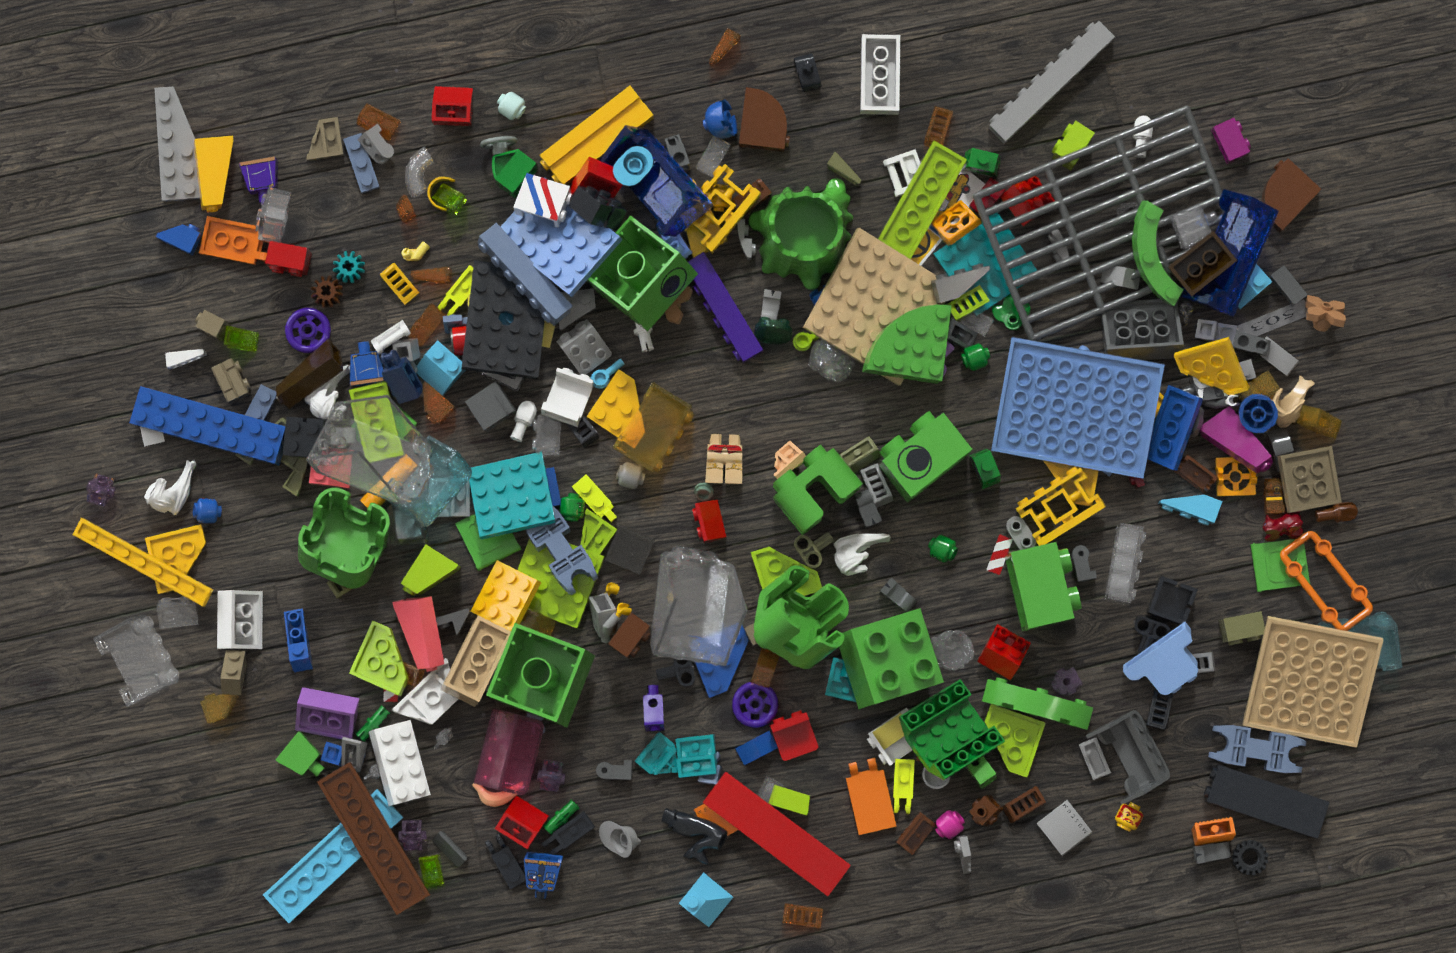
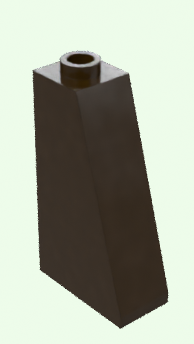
(310, 374)

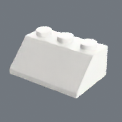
(239, 619)

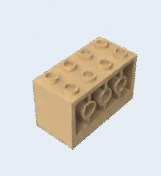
(476, 661)

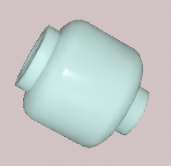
(511, 105)

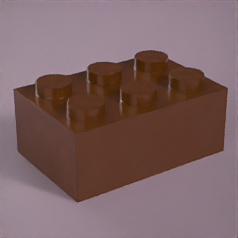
(630, 636)

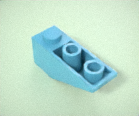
(1199, 507)

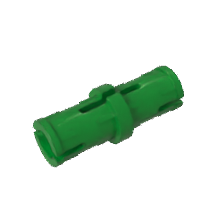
(373, 723)
(561, 817)

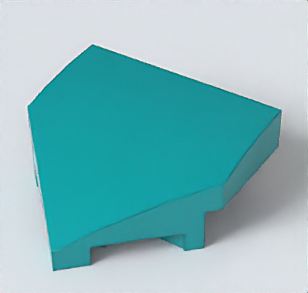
(658, 756)

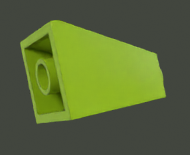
(428, 571)

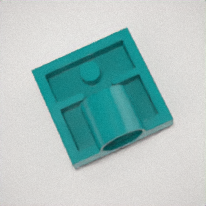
(838, 682)

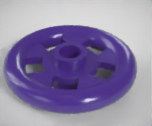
(292, 323)
(764, 718)

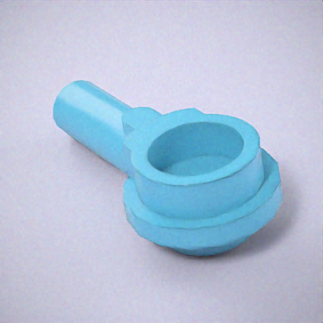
(601, 377)

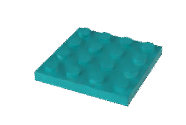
(976, 249)
(511, 495)

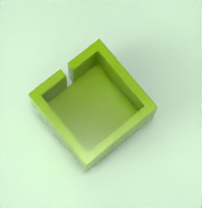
(1075, 138)

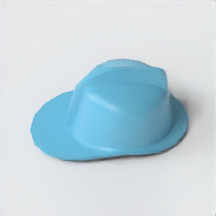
(633, 166)

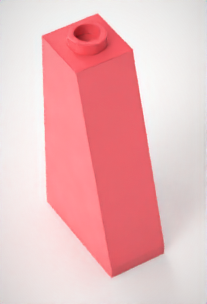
(420, 631)

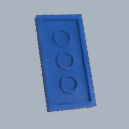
(1173, 427)

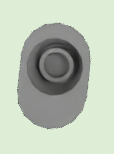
(618, 838)

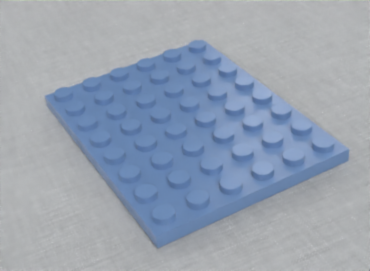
(1077, 407)

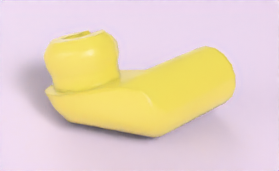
(415, 254)

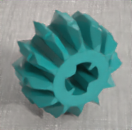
(354, 261)

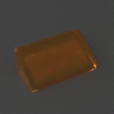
(371, 116)

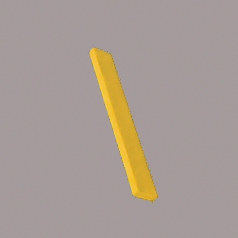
(143, 562)

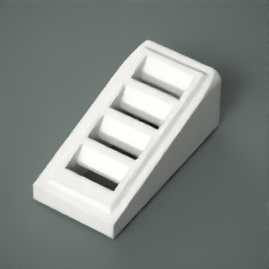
(179, 358)

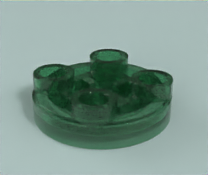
(773, 331)

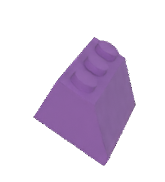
(326, 713)

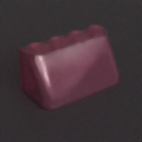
(509, 752)

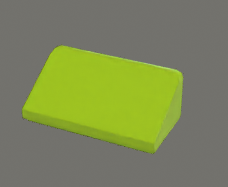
(790, 800)

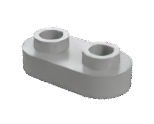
(1020, 534)

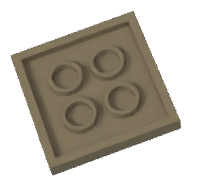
(1309, 479)

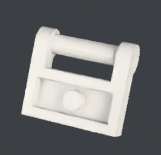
(909, 164)
(390, 336)

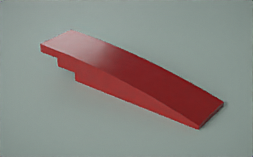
(776, 833)

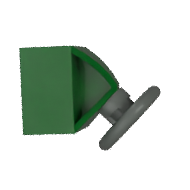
(509, 166)

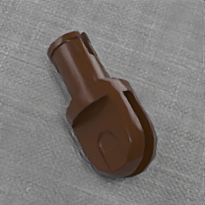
(1339, 512)

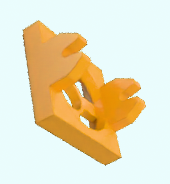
(950, 214)
(1221, 490)

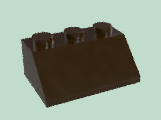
(1202, 263)

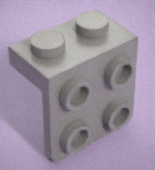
(584, 347)

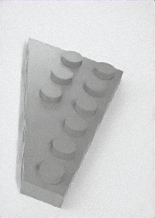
(175, 148)

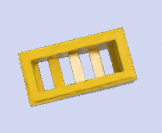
(388, 271)

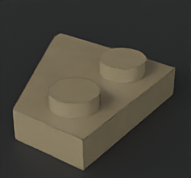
(326, 141)

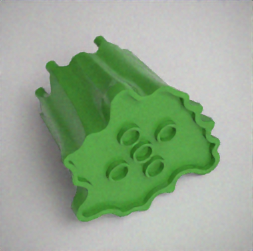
(804, 232)

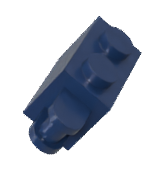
(400, 377)

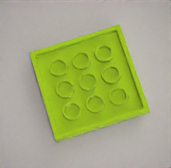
(551, 597)

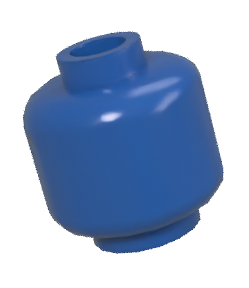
(206, 510)

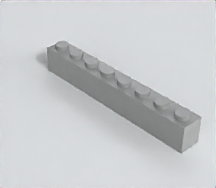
(1051, 82)

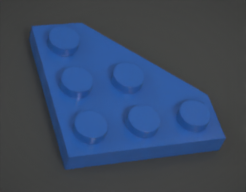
(718, 678)

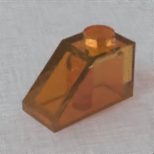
(436, 405)

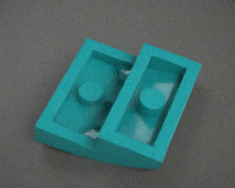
(696, 755)

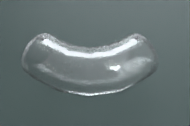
(415, 172)

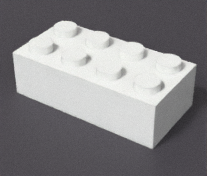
(880, 74)
(399, 763)

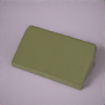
(861, 454)

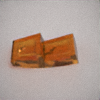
(426, 324)
(765, 668)

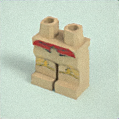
(724, 455)

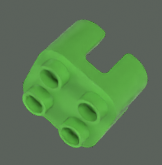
(821, 467)
(342, 539)
(799, 624)

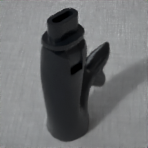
(691, 826)

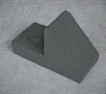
(458, 618)

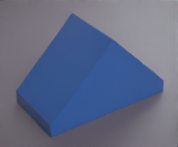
(756, 748)

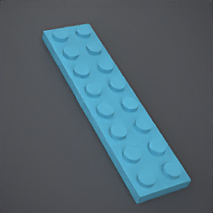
(321, 867)

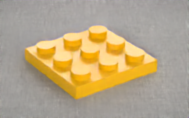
(505, 596)

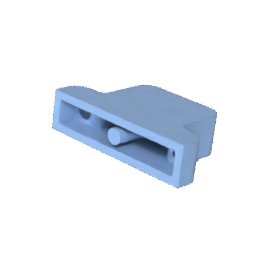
(1166, 662)

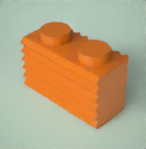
(1213, 831)

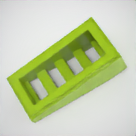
(964, 297)

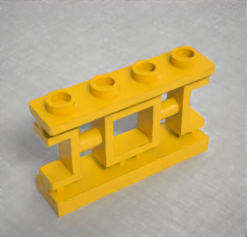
(729, 217)
(1068, 519)

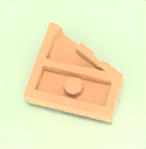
(788, 458)

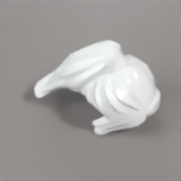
(324, 398)
(174, 497)
(849, 548)

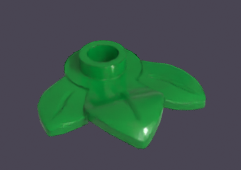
(1007, 311)

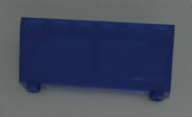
(666, 187)
(1244, 233)

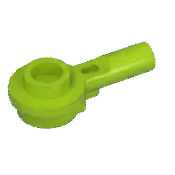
(803, 341)

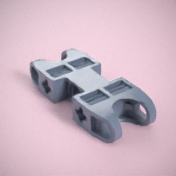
(567, 560)
(1273, 751)

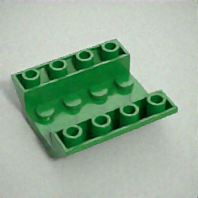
(948, 731)

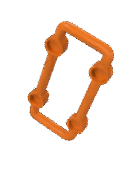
(1323, 548)

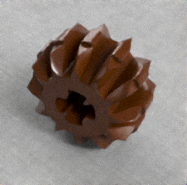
(333, 289)

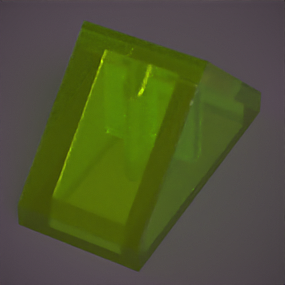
(450, 198)
(240, 339)
(431, 870)

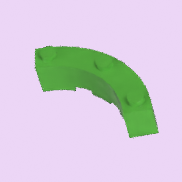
(1146, 254)
(1037, 703)

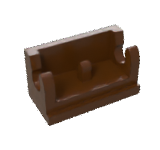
(761, 187)
(1196, 474)
(916, 833)

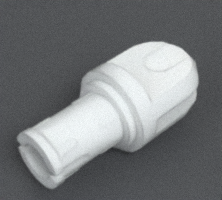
(1144, 136)
(644, 337)
(524, 418)

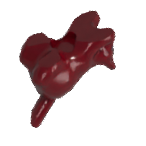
(1288, 524)

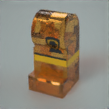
(1273, 496)

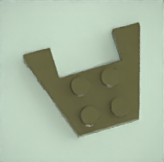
(298, 464)

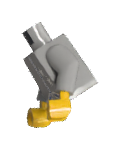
(604, 612)

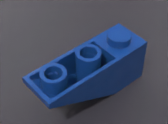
(298, 640)

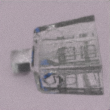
(1192, 226)

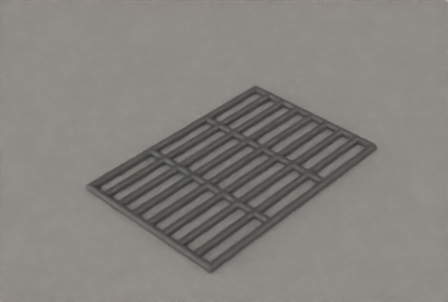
(1074, 238)

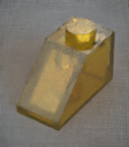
(1319, 421)

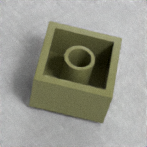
(1241, 627)

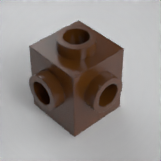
(985, 811)

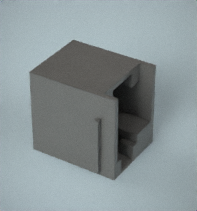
(491, 406)

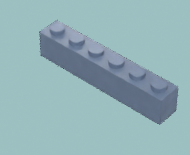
(528, 279)

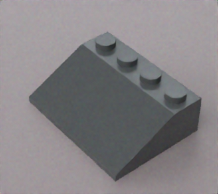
(1142, 330)

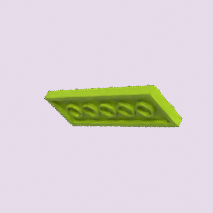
(922, 199)

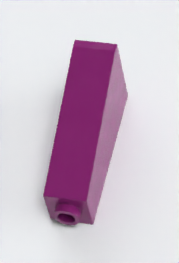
(1235, 440)

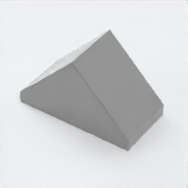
(1121, 277)
(353, 752)

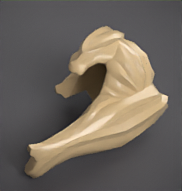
(1291, 404)

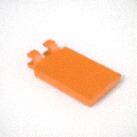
(231, 241)
(870, 798)

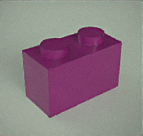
(1231, 140)

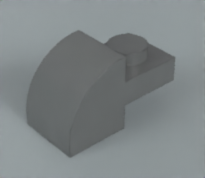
(1279, 444)

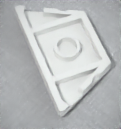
(426, 700)

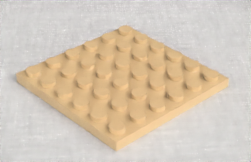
(866, 294)
(1312, 681)

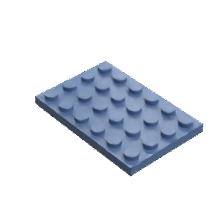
(564, 252)

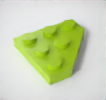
(772, 564)
(380, 660)
(1020, 737)

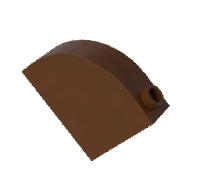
(763, 122)
(1288, 192)

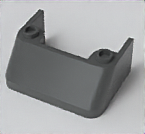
(1137, 753)

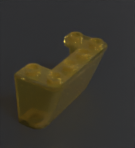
(654, 428)

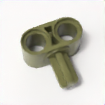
(813, 548)

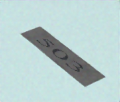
(1274, 319)

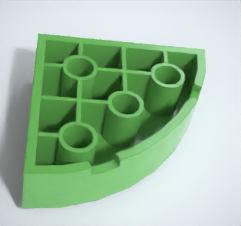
(912, 345)

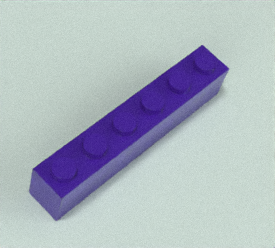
(724, 309)

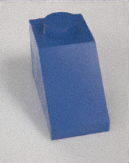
(182, 238)

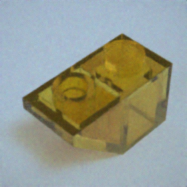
(538, 622)
(218, 707)

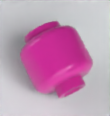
(949, 824)

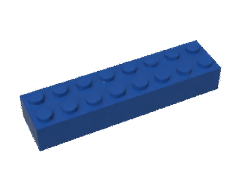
(209, 425)

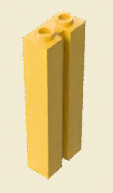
(594, 135)

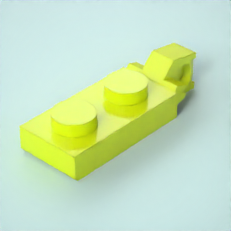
(594, 498)

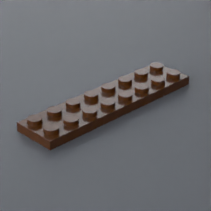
(373, 838)

